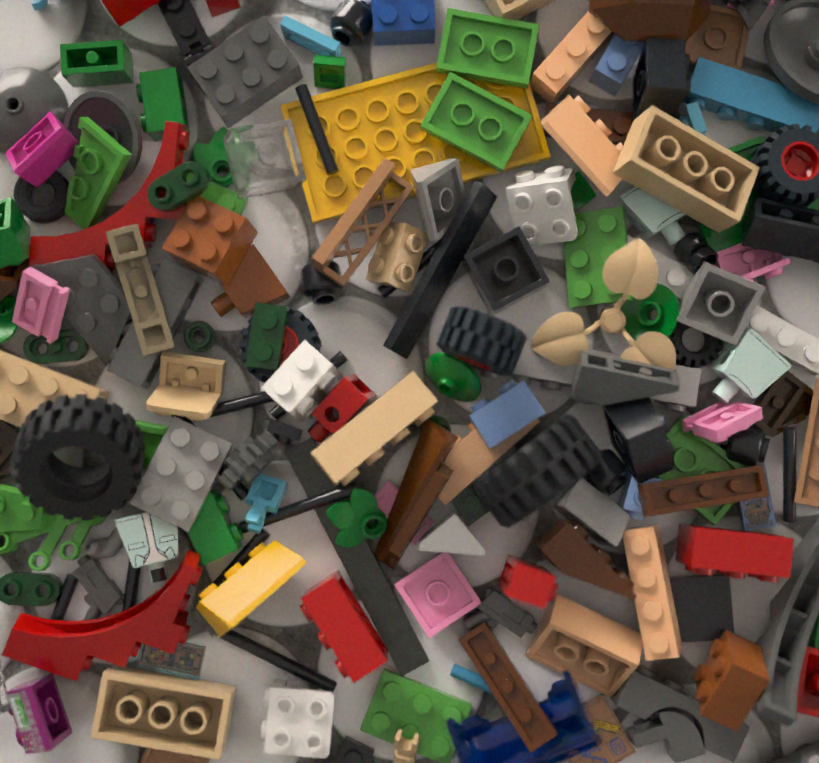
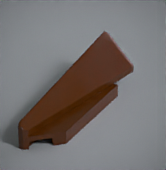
(418, 491)

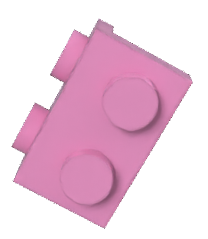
(751, 262)

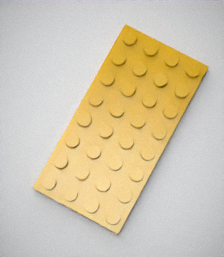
(383, 122)

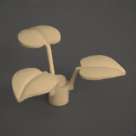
(626, 271)

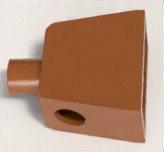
(250, 284)

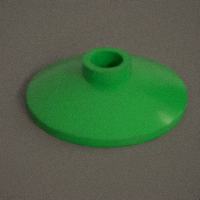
(639, 313)
(453, 377)

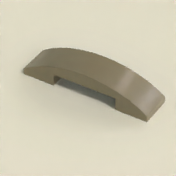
(140, 289)

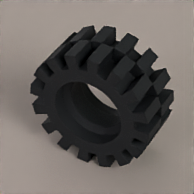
(699, 358)

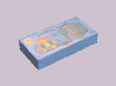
(757, 512)

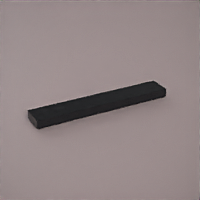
(440, 269)

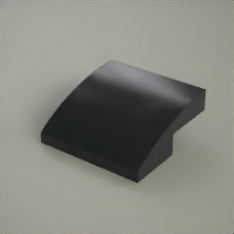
(703, 606)

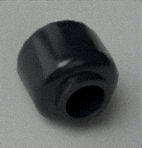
(351, 22)
(318, 286)
(747, 446)
(608, 474)

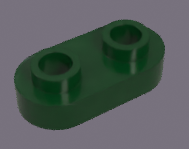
(178, 189)
(57, 351)
(27, 588)

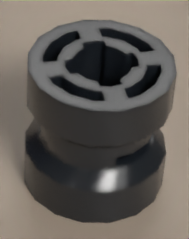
(695, 252)

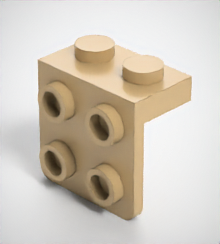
(188, 386)

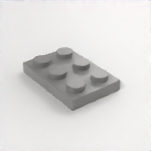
(181, 474)

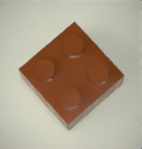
(210, 239)
(730, 680)

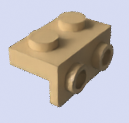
(397, 256)

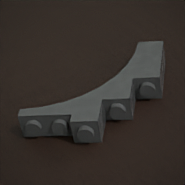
(790, 627)

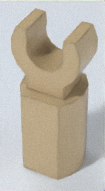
(405, 749)

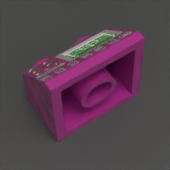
(39, 714)

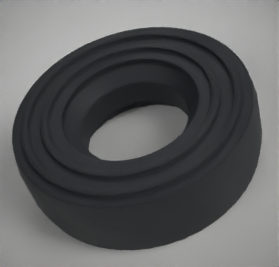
(42, 214)

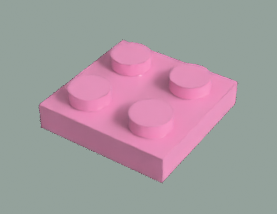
(437, 593)

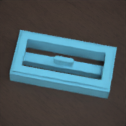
(309, 38)

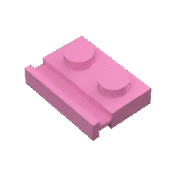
(40, 304)
(722, 420)

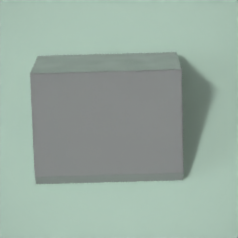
(439, 195)
(719, 303)
(594, 512)
(451, 537)

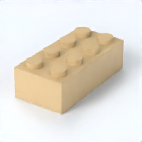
(686, 170)
(29, 384)
(374, 428)
(164, 712)

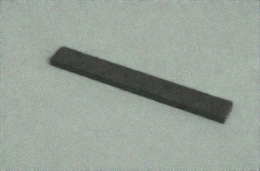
(362, 569)

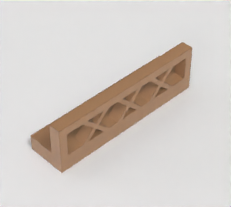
(353, 215)
(808, 480)

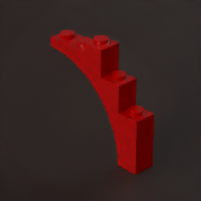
(136, 211)
(71, 645)

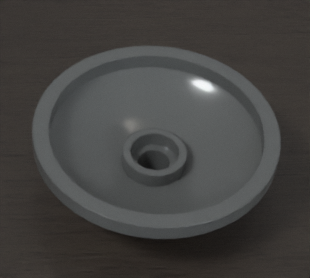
(36, 98)
(113, 117)

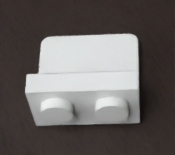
(543, 205)
(302, 381)
(297, 721)

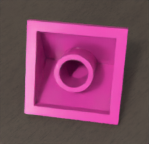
(42, 150)

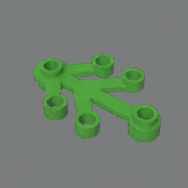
(55, 528)

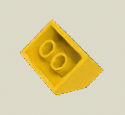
(248, 585)

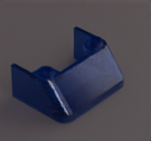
(499, 741)

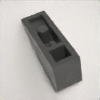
(614, 380)

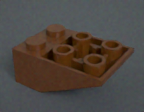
(572, 555)

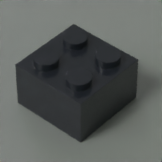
(661, 77)
(505, 271)
(640, 438)

